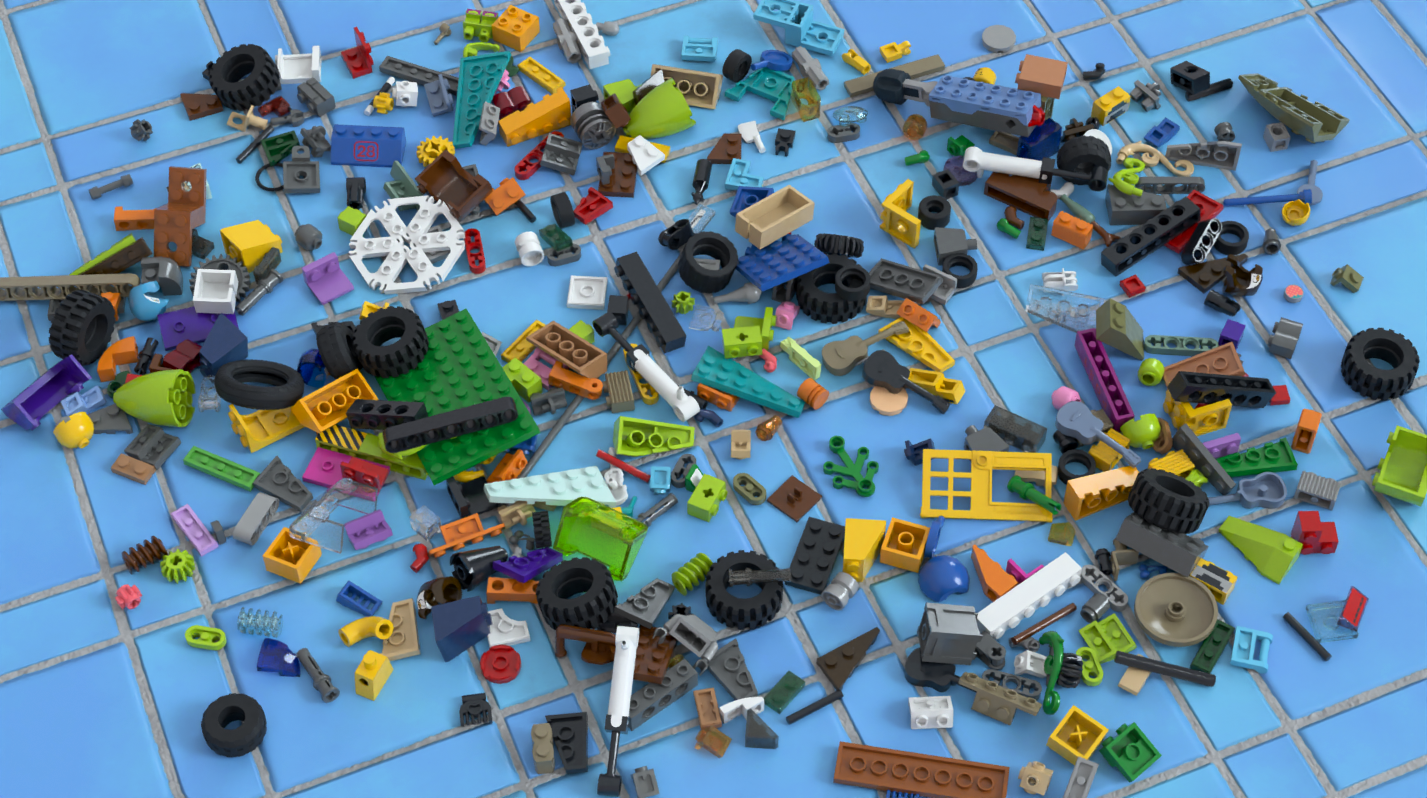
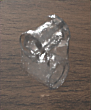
(208, 396)

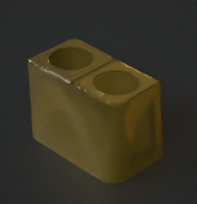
(800, 90)

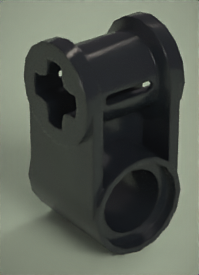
(676, 235)

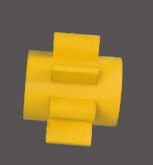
(383, 103)

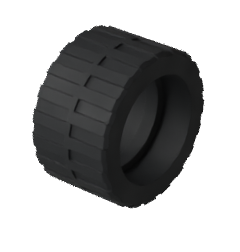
(699, 277)

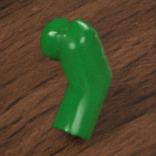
(1005, 227)

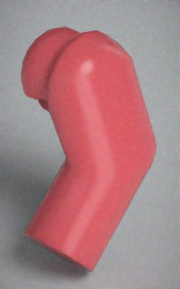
(770, 360)

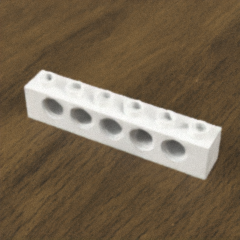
(587, 36)

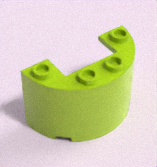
(1404, 467)

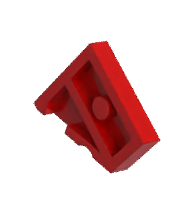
(592, 206)

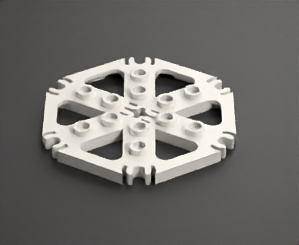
(400, 254)

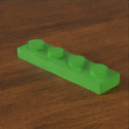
(221, 468)

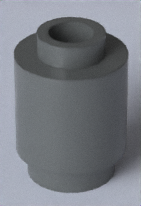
(1095, 607)

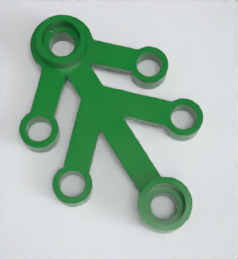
(851, 469)

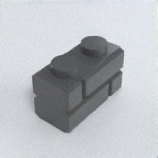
(315, 97)

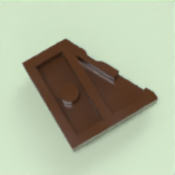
(201, 105)
(726, 149)

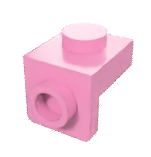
(785, 314)

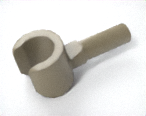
(445, 31)

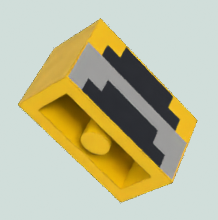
(1111, 105)
(1216, 579)

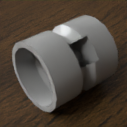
(840, 591)

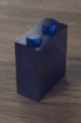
(1042, 141)

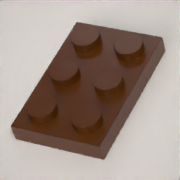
(623, 177)

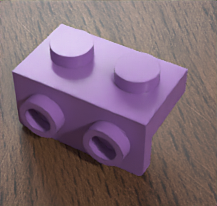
(1224, 445)
(367, 530)

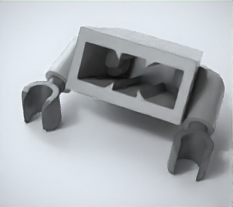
(693, 634)

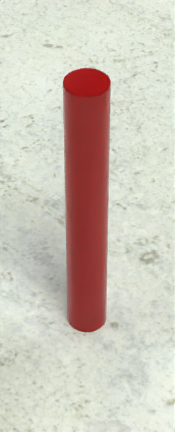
(624, 466)

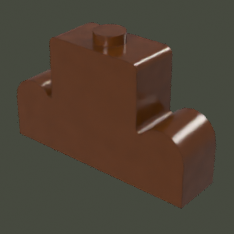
(1022, 193)

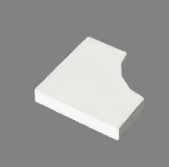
(506, 630)

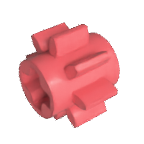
(128, 596)

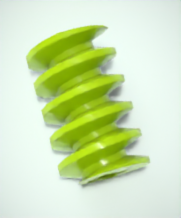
(691, 572)

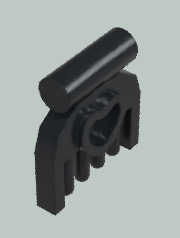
(474, 706)

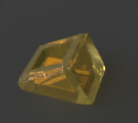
(1062, 534)

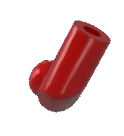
(421, 555)

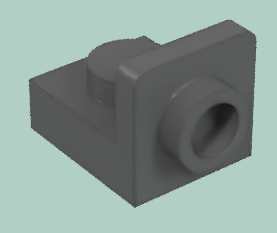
(604, 165)
(645, 782)

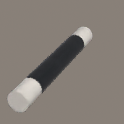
(385, 88)

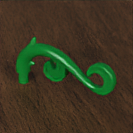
(1052, 667)

